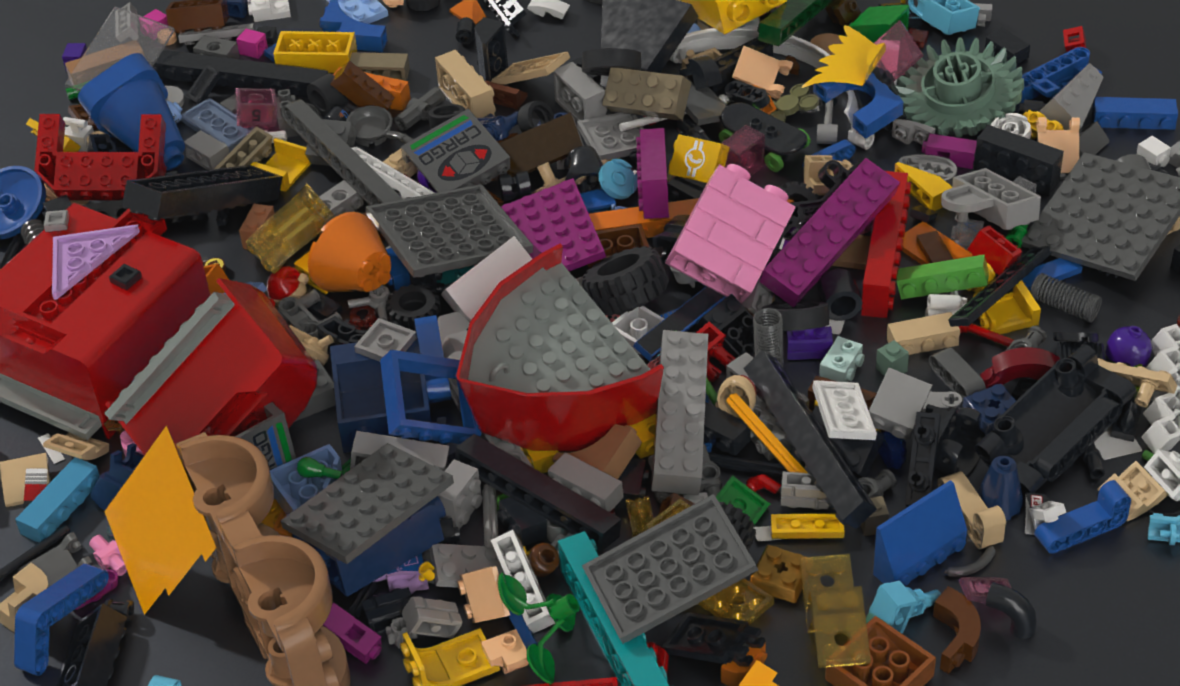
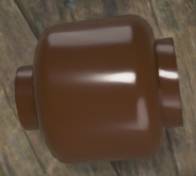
(543, 559)

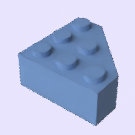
(294, 490)

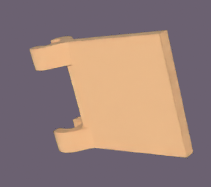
(761, 70)
(1061, 139)

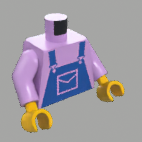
(411, 574)

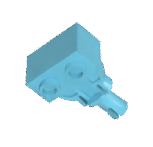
(898, 603)

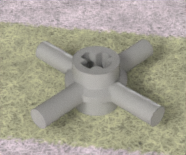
(375, 299)

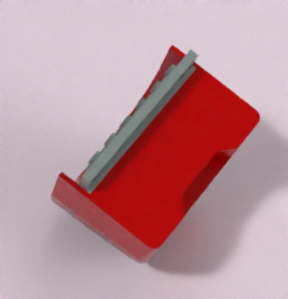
(219, 372)

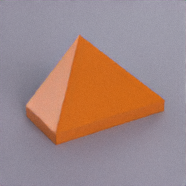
(468, 9)

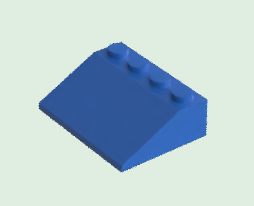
(920, 536)

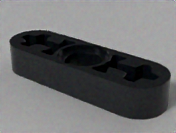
(737, 90)

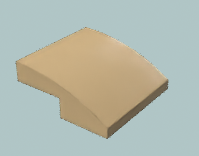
(77, 446)
(14, 473)
(1141, 488)

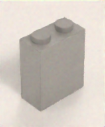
(898, 402)

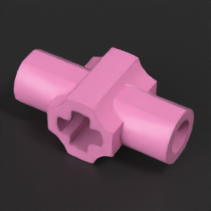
(107, 554)

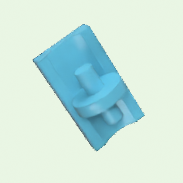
(1164, 528)

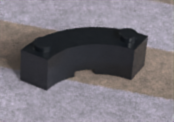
(340, 331)

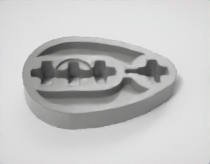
(932, 164)

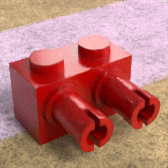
(997, 249)
(715, 350)

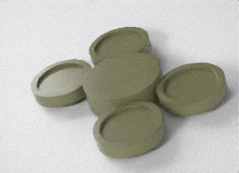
(791, 104)

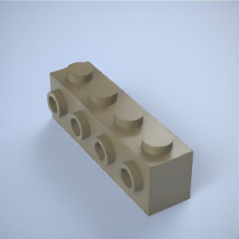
(249, 150)

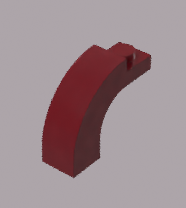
(1018, 363)

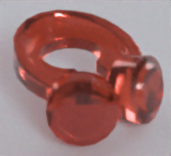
(367, 322)

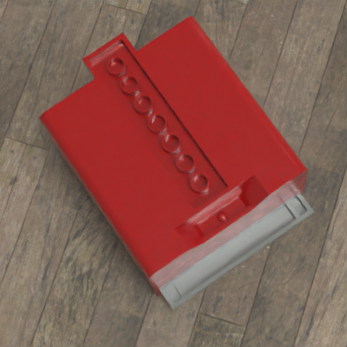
(92, 341)

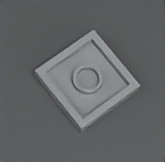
(384, 337)

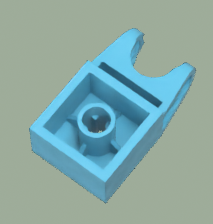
(947, 15)

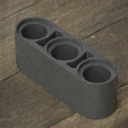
(956, 372)

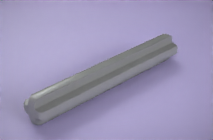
(489, 515)

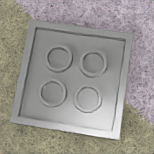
(606, 137)

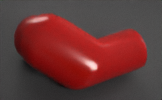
(762, 481)
(661, 654)

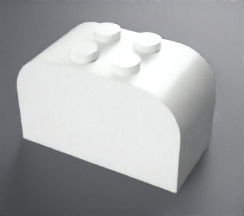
(477, 284)

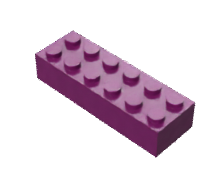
(652, 173)

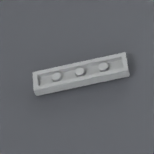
(227, 33)

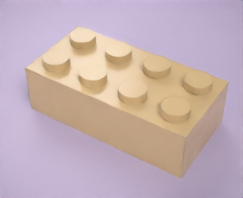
(464, 85)

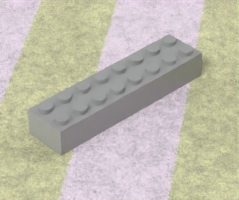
(680, 413)

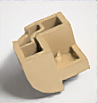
(812, 165)
(27, 584)

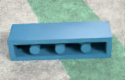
(58, 500)

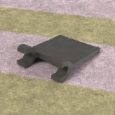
(59, 561)

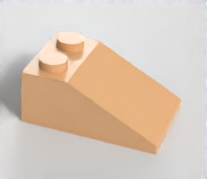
(482, 595)

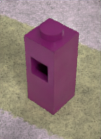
(958, 150)
(353, 634)

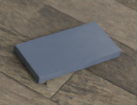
(215, 121)

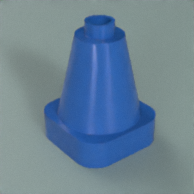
(120, 97)

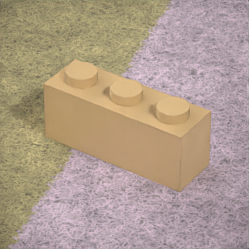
(924, 333)

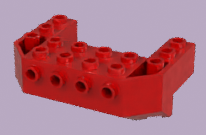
(97, 174)

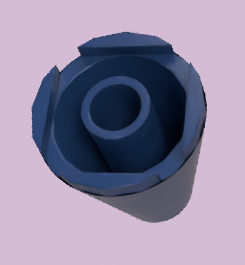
(1002, 487)

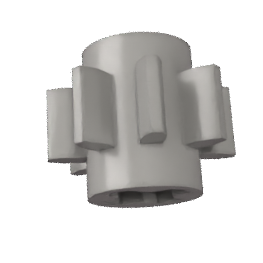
(396, 630)

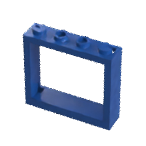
(398, 425)

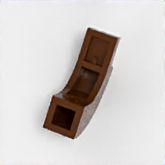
(962, 617)

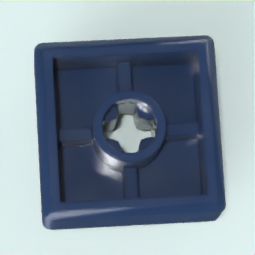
(991, 404)

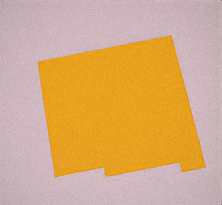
(158, 523)

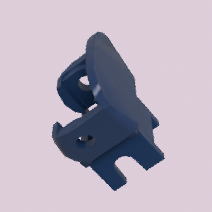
(113, 480)

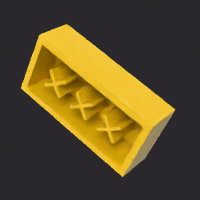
(315, 49)

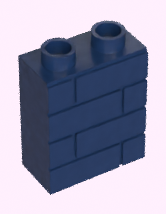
(361, 394)
(391, 551)

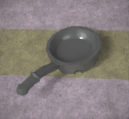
(374, 126)

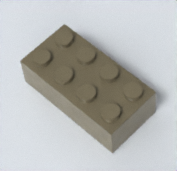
(646, 93)

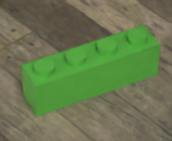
(942, 277)

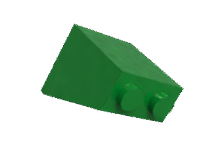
(879, 19)

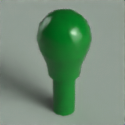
(309, 468)

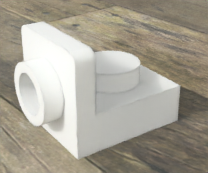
(1046, 512)

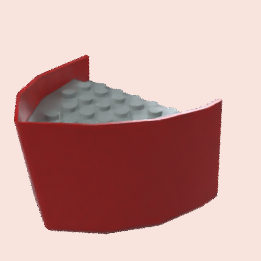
(550, 364)

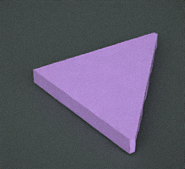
(82, 252)

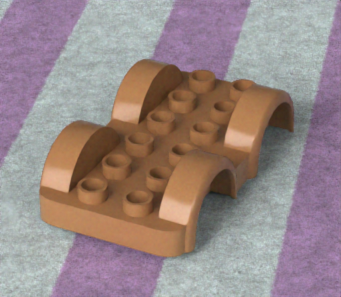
(273, 576)

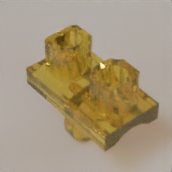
(639, 514)

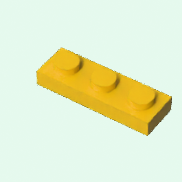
(806, 526)

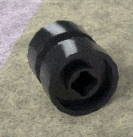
(522, 186)

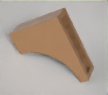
(611, 452)

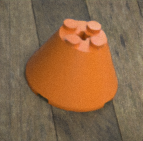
(349, 256)

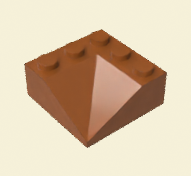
(893, 661)

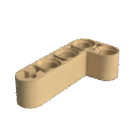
(983, 524)

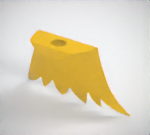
(852, 60)

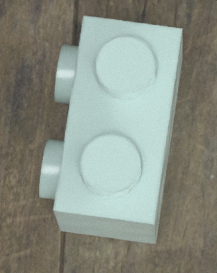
(842, 360)

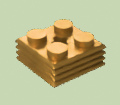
(779, 573)

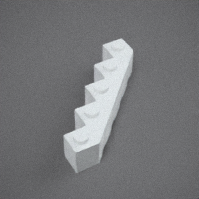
(1165, 409)

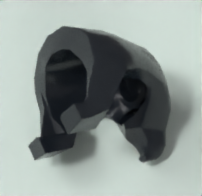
(584, 162)

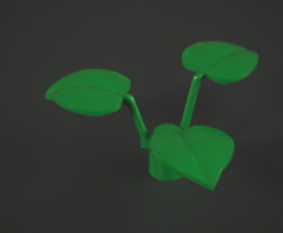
(560, 609)

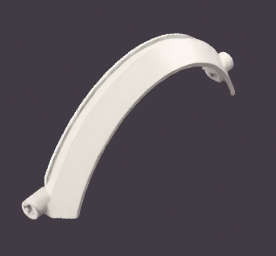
(794, 46)

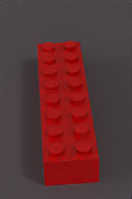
(883, 251)

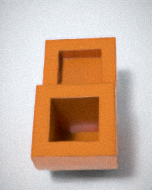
(733, 674)

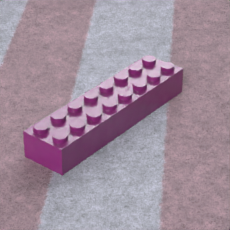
(829, 232)

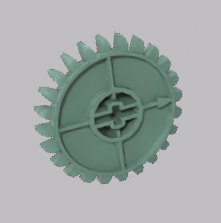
(961, 88)

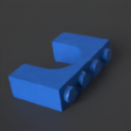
(872, 117)

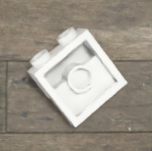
(268, 9)

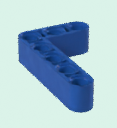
(1054, 70)
(46, 609)

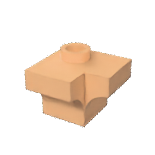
(506, 651)

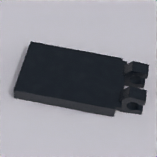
(713, 639)

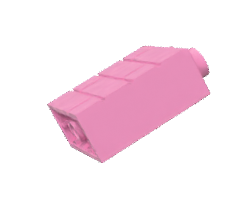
(731, 232)

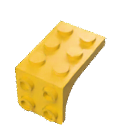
(449, 662)

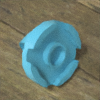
(618, 179)

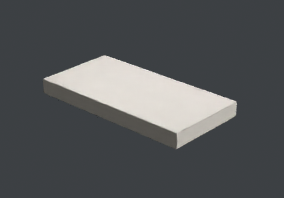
(844, 410)

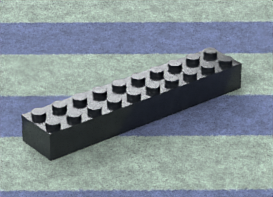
(201, 191)

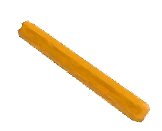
(764, 434)

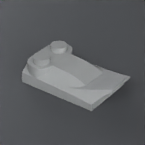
(453, 334)

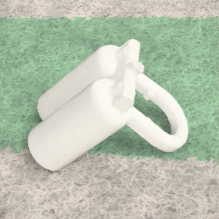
(944, 303)

